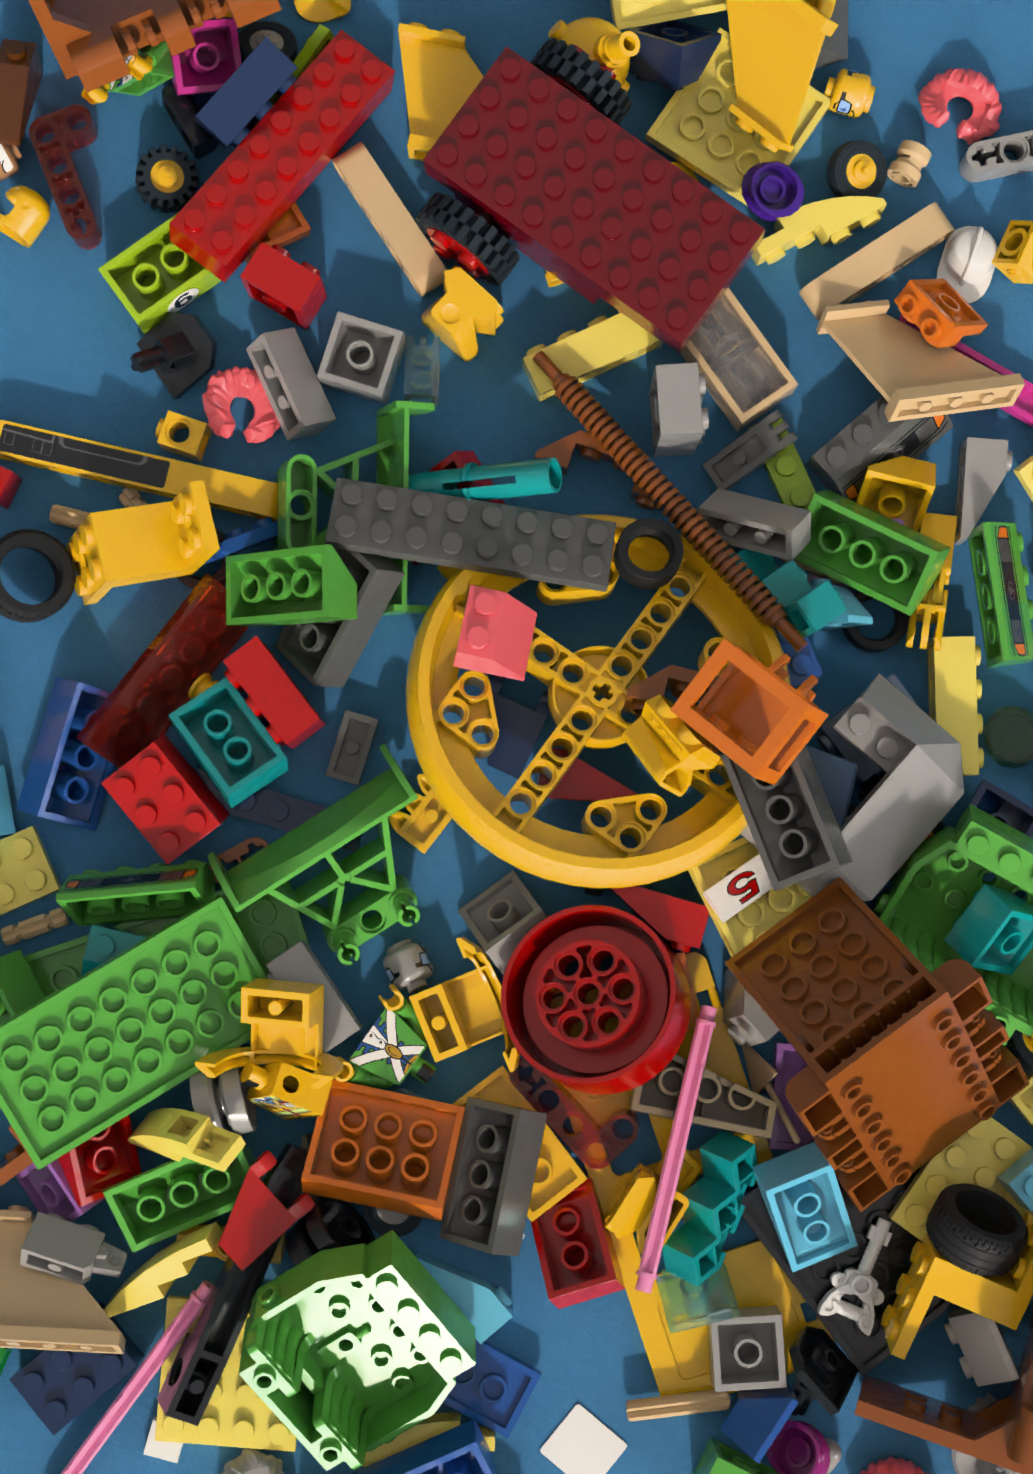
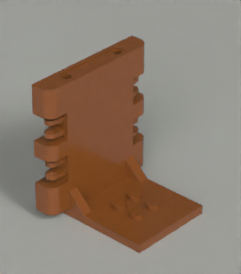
(97, 34)
(888, 1048)
(993, 1433)

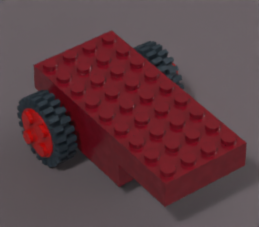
(558, 178)

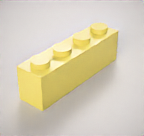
(590, 351)
(955, 693)

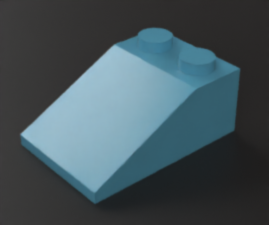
(805, 1206)

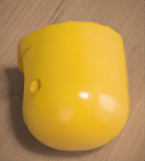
(27, 217)

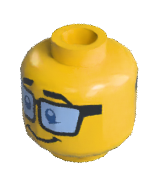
(850, 93)

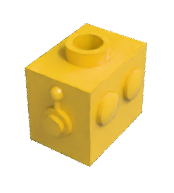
(1015, 252)

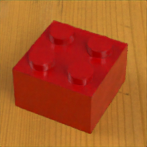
(284, 285)

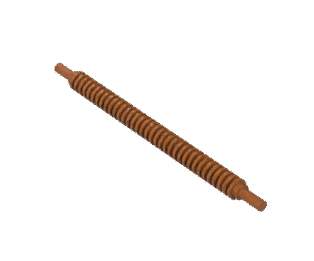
(674, 505)

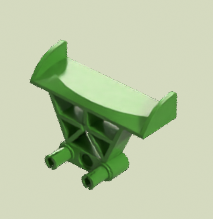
(300, 478)
(318, 839)

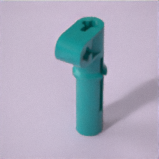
(531, 478)

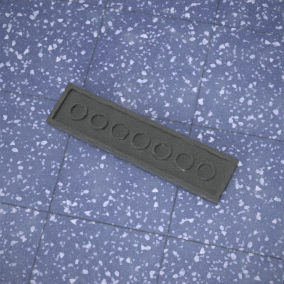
(471, 534)

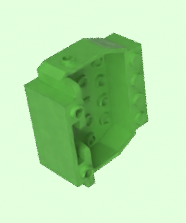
(938, 888)
(381, 1380)

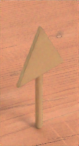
(760, 1075)

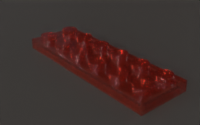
(160, 679)

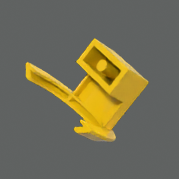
(464, 1010)
(284, 1028)

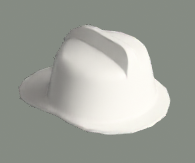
(968, 261)

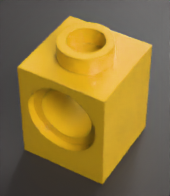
(195, 444)

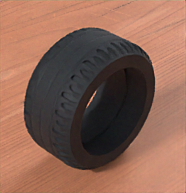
(63, 570)
(976, 1230)

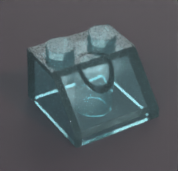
(693, 1306)

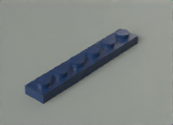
(273, 809)

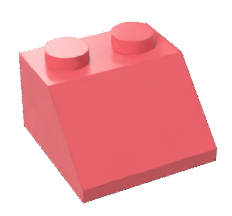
(495, 634)

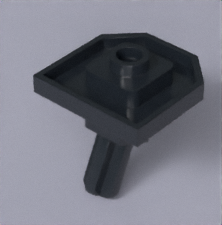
(178, 351)
(820, 1370)

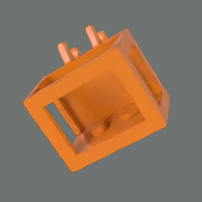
(751, 711)

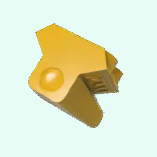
(462, 313)
(669, 746)
(634, 1206)

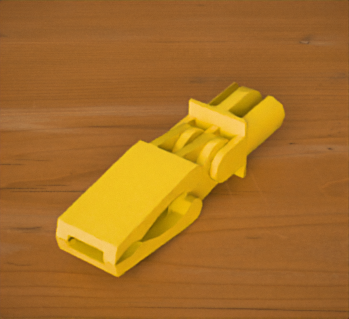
(942, 529)

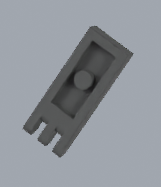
(749, 452)

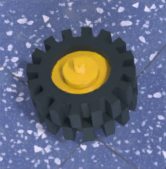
(166, 178)

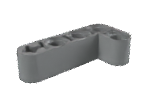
(998, 164)

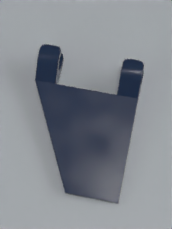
(518, 730)

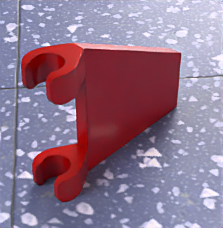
(258, 1215)

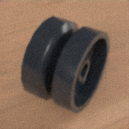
(326, 1227)

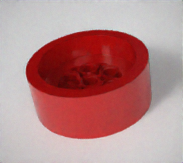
(649, 1020)

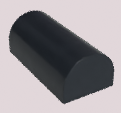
(182, 111)

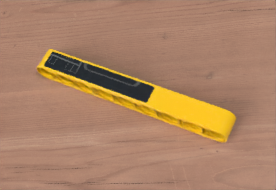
(135, 469)

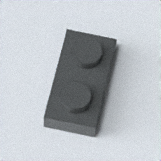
(352, 747)

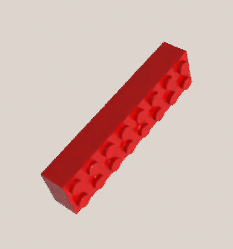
(281, 156)

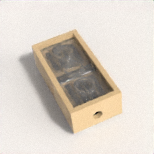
(738, 363)

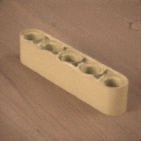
(390, 218)
(878, 260)

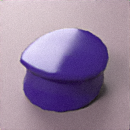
(772, 190)

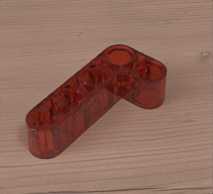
(68, 181)
(569, 1106)

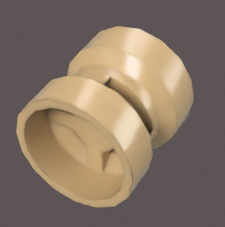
(910, 161)

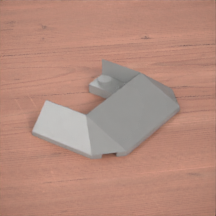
(908, 801)

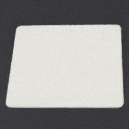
(583, 1444)

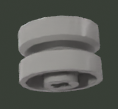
(224, 1101)

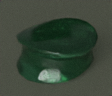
(1010, 736)

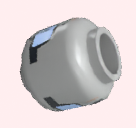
(408, 966)

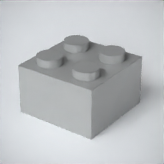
(362, 358)
(748, 1351)

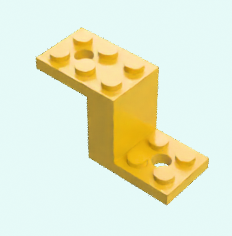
(143, 543)
(994, 1297)

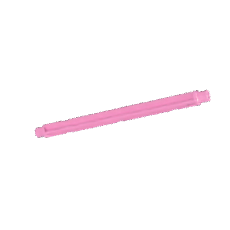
(675, 1149)
(139, 1380)

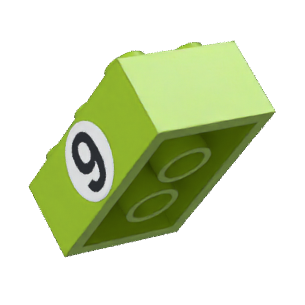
(156, 278)

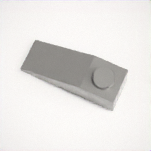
(980, 473)

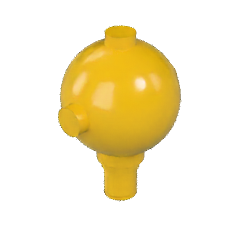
(601, 42)

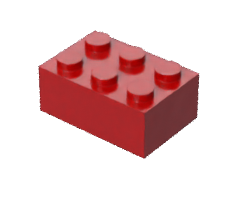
(272, 694)
(165, 799)

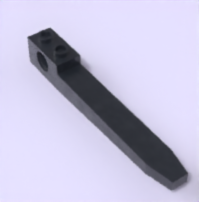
(216, 1332)

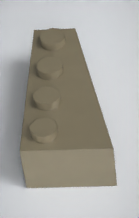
(718, 1103)

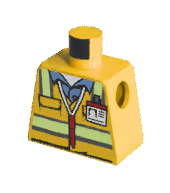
(284, 1090)

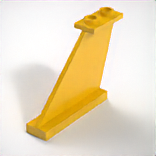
(773, 63)
(436, 81)

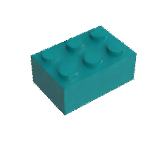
(229, 742)

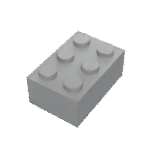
(676, 409)

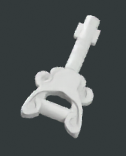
(859, 1283)

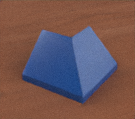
(759, 1418)

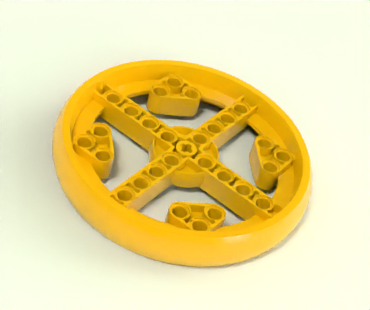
(558, 855)

